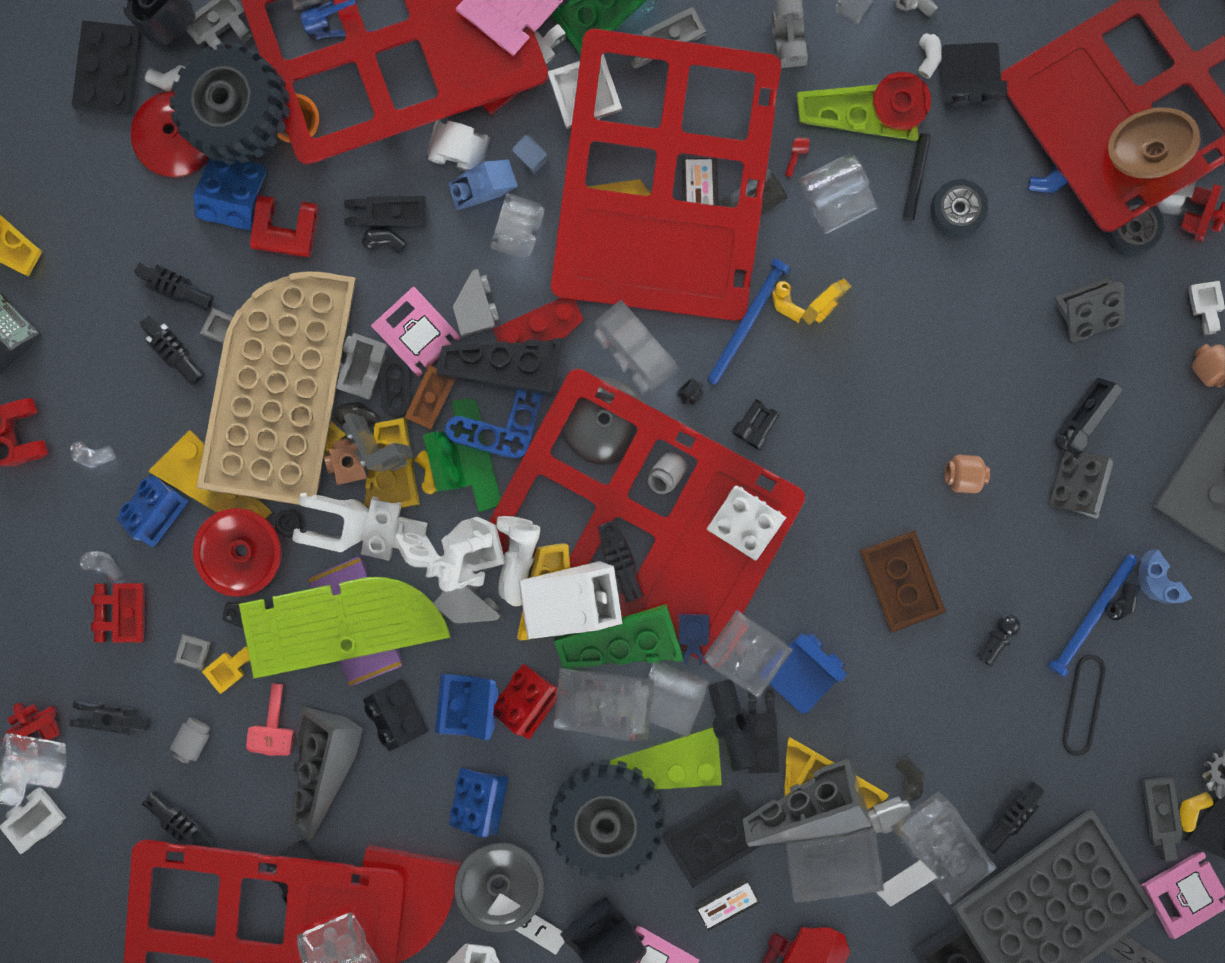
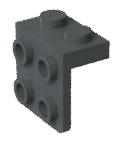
(390, 457)

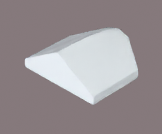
(482, 558)

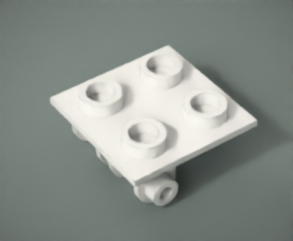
(746, 522)

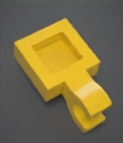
(226, 670)

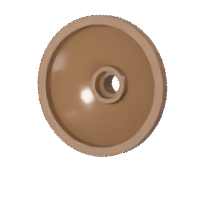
(1154, 142)

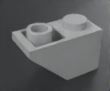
(472, 307)
(467, 606)

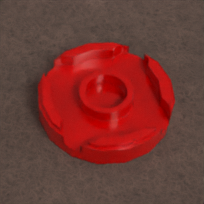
(901, 101)

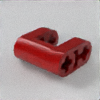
(279, 239)

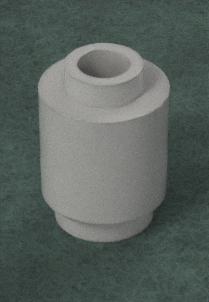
(667, 473)
(190, 740)
(887, 814)

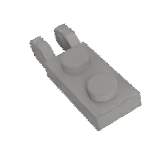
(681, 27)

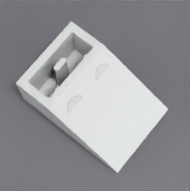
(570, 601)

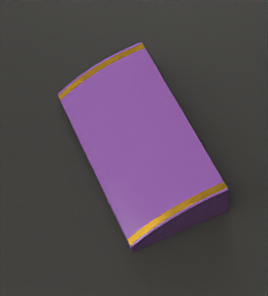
(363, 667)

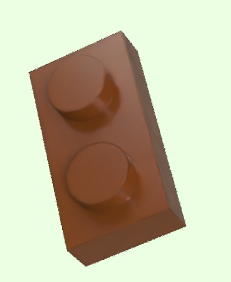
(429, 399)

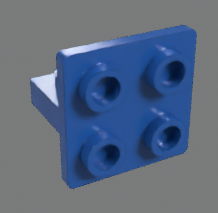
(151, 510)
(478, 802)

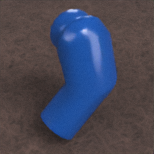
(1049, 184)

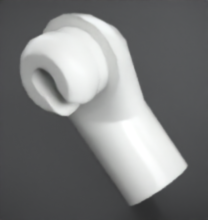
(932, 47)
(161, 80)

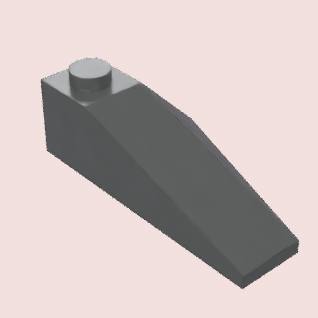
(325, 756)
(819, 808)

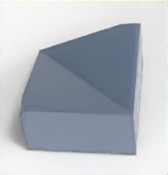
(530, 153)

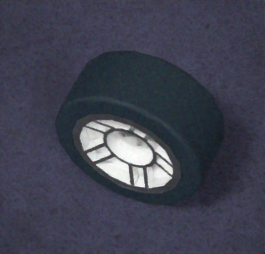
(959, 192)

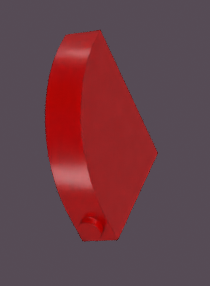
(426, 893)

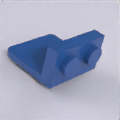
(229, 192)
(807, 673)
(466, 706)

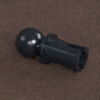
(1007, 626)

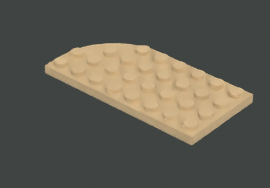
(277, 389)

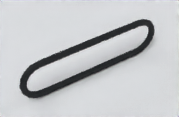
(1096, 708)

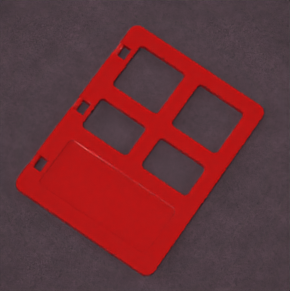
(461, 58)
(1079, 94)
(652, 246)
(687, 562)
(315, 896)

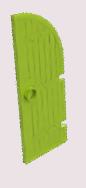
(325, 628)

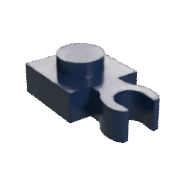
(694, 632)

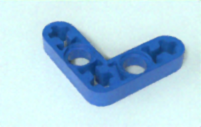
(512, 429)

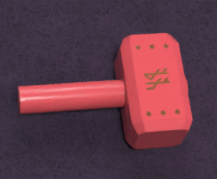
(269, 738)

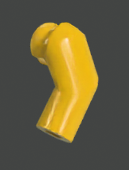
(783, 302)
(1190, 810)

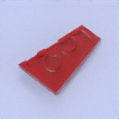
(544, 323)

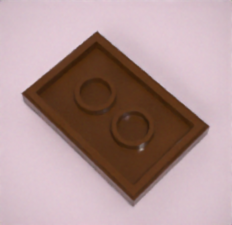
(902, 581)

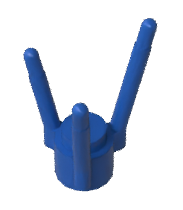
(316, 19)

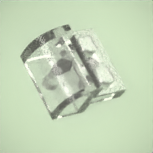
(838, 193)
(675, 697)
(336, 942)

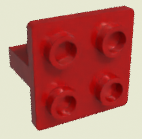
(525, 702)

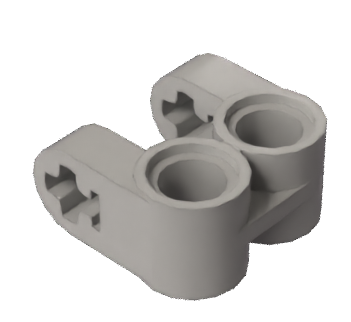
(789, 33)

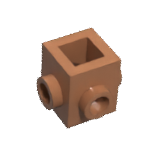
(344, 473)

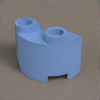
(1154, 580)

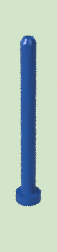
(778, 270)
(1093, 616)

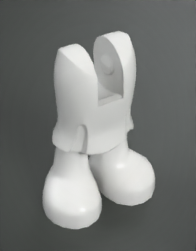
(518, 560)

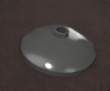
(594, 440)
(521, 884)

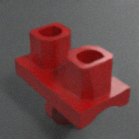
(1198, 224)
(42, 721)

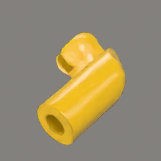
(428, 485)

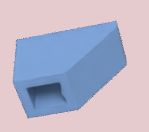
(482, 183)

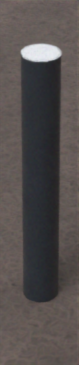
(916, 177)

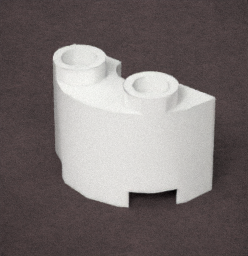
(457, 144)
(33, 821)

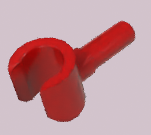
(799, 146)

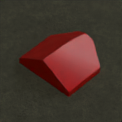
(818, 946)

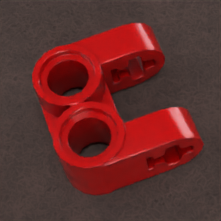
(19, 453)

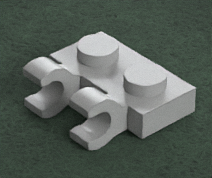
(215, 19)

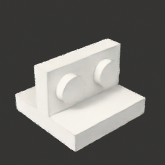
(564, 86)

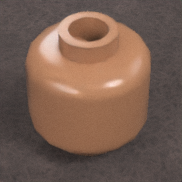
(1210, 365)
(966, 474)

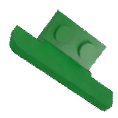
(461, 466)

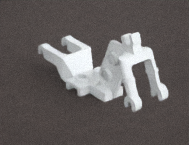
(383, 530)

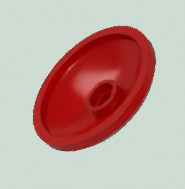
(162, 152)
(218, 555)

